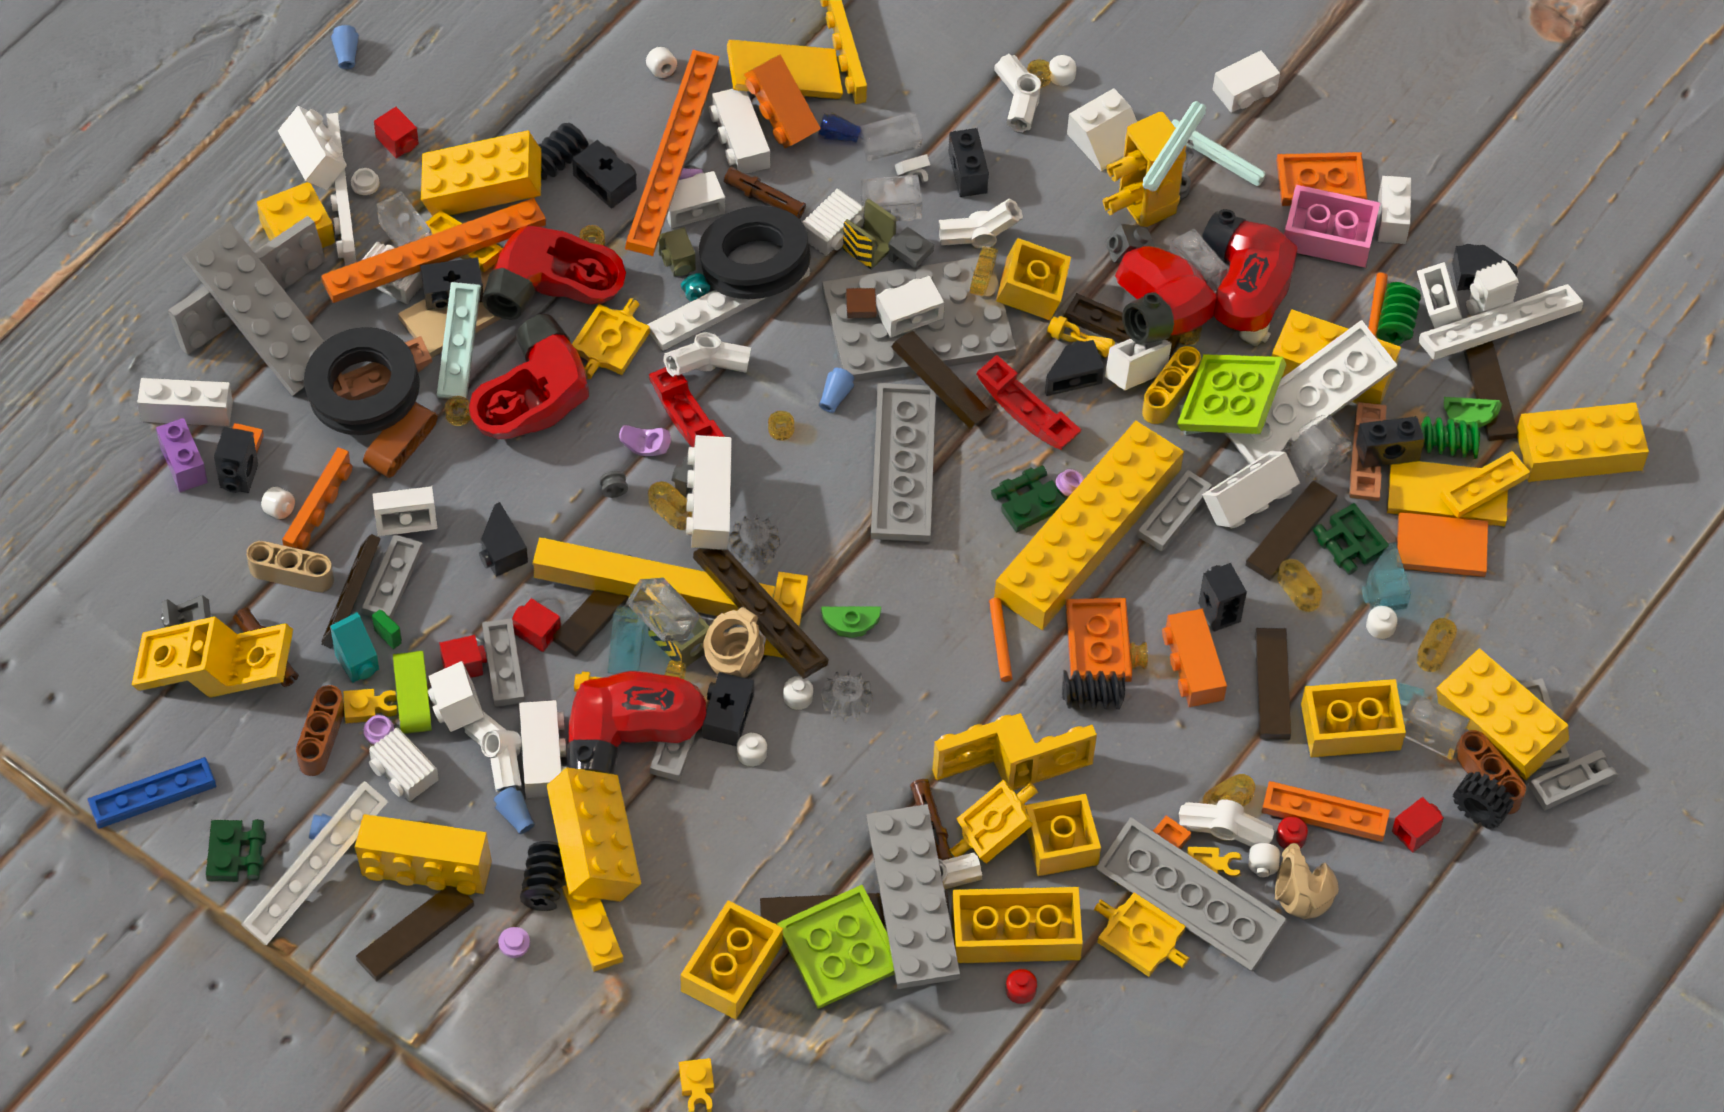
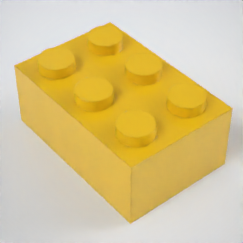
(1353, 718)
(731, 959)

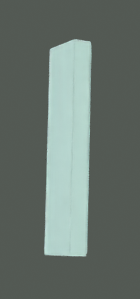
(458, 340)

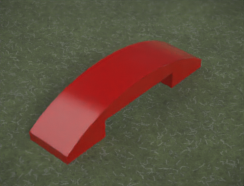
(682, 406)
(1025, 406)

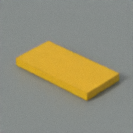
(811, 67)
(1418, 487)

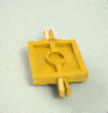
(611, 338)
(994, 821)
(1141, 934)

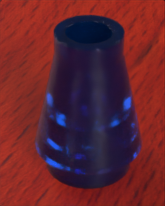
(838, 128)

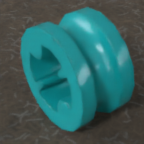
(695, 286)

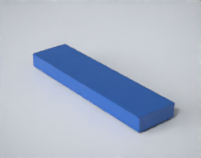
(151, 792)

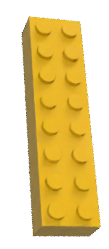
(1088, 525)

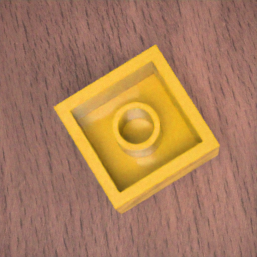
(291, 206)
(1033, 279)
(1062, 835)

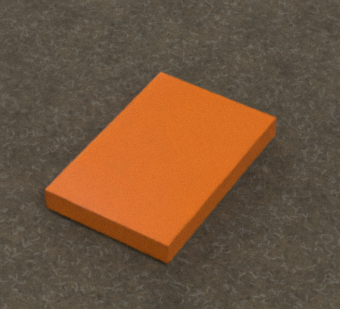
(1323, 171)
(1442, 544)
(1098, 636)

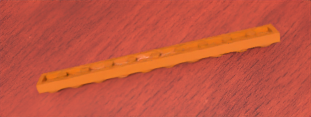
(672, 153)

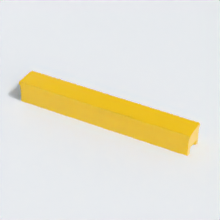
(620, 574)

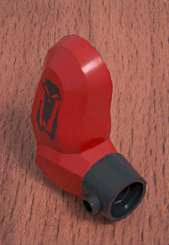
(1258, 270)
(630, 710)

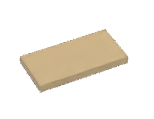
(432, 323)

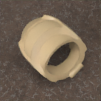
(737, 650)
(1304, 892)

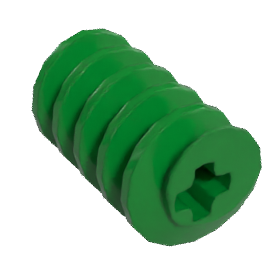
(1398, 313)
(1450, 436)

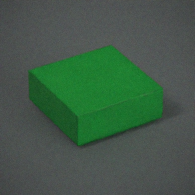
(387, 629)

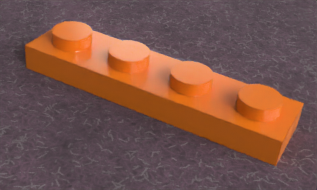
(322, 494)
(1326, 811)

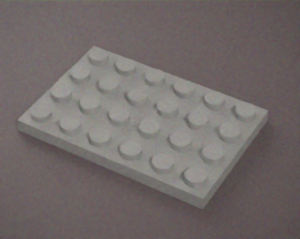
(970, 331)

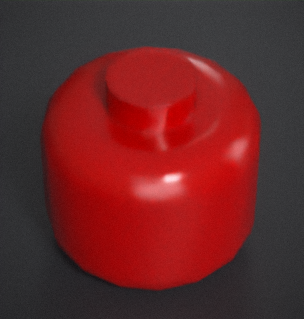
(1291, 831)
(1021, 986)

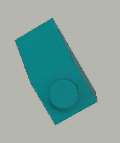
(354, 648)

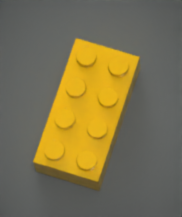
(481, 174)
(1307, 335)
(1582, 442)
(1504, 712)
(593, 834)
(423, 854)
(1017, 924)

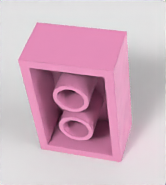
(1331, 225)

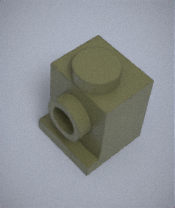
(677, 252)

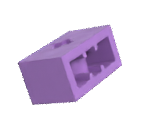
(181, 455)

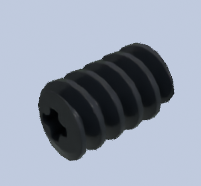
(559, 149)
(1093, 689)
(542, 876)

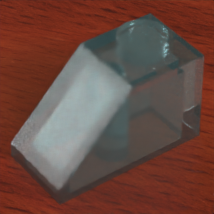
(1387, 582)
(626, 641)

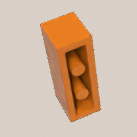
(781, 101)
(1194, 658)

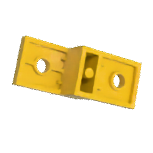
(212, 657)
(1013, 751)

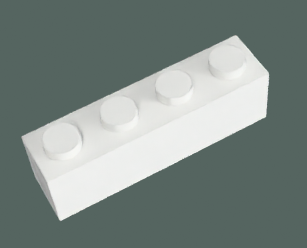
(710, 492)

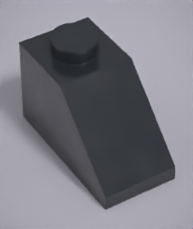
(1471, 258)
(1075, 369)
(502, 544)

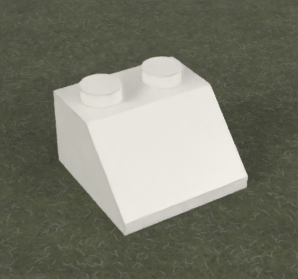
(1101, 128)

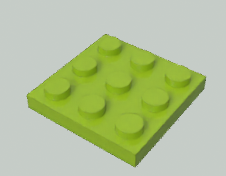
(1231, 394)
(839, 946)

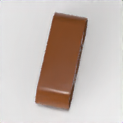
(400, 441)
(320, 743)
(1489, 758)

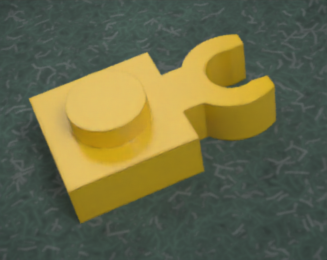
(363, 704)
(1211, 858)
(697, 1081)

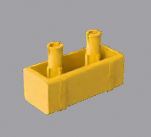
(1142, 146)

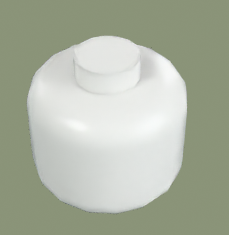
(661, 62)
(1062, 70)
(1255, 338)
(278, 502)
(1381, 622)
(798, 693)
(751, 749)
(1264, 859)

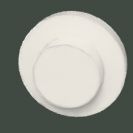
(365, 181)

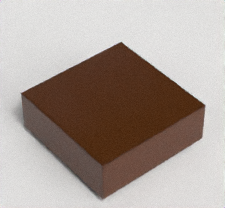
(861, 302)

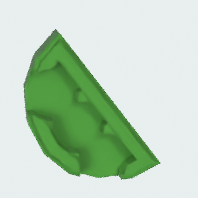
(1471, 410)
(851, 620)

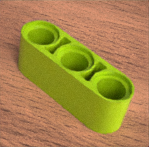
(412, 692)

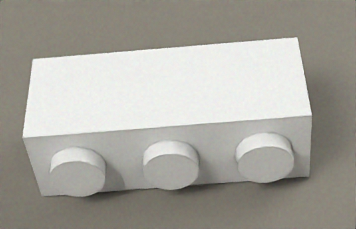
(740, 131)
(312, 147)
(193, 400)
(1251, 489)
(541, 745)

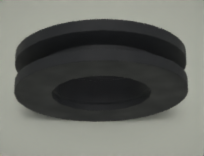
(756, 279)
(373, 413)

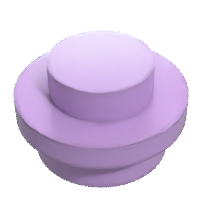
(1068, 481)
(377, 728)
(514, 942)

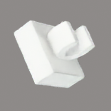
(914, 166)

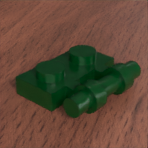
(1031, 506)
(1359, 535)
(225, 848)

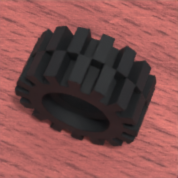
(1483, 799)

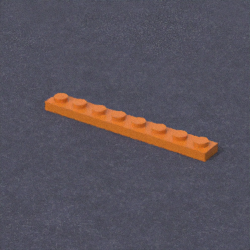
(431, 249)

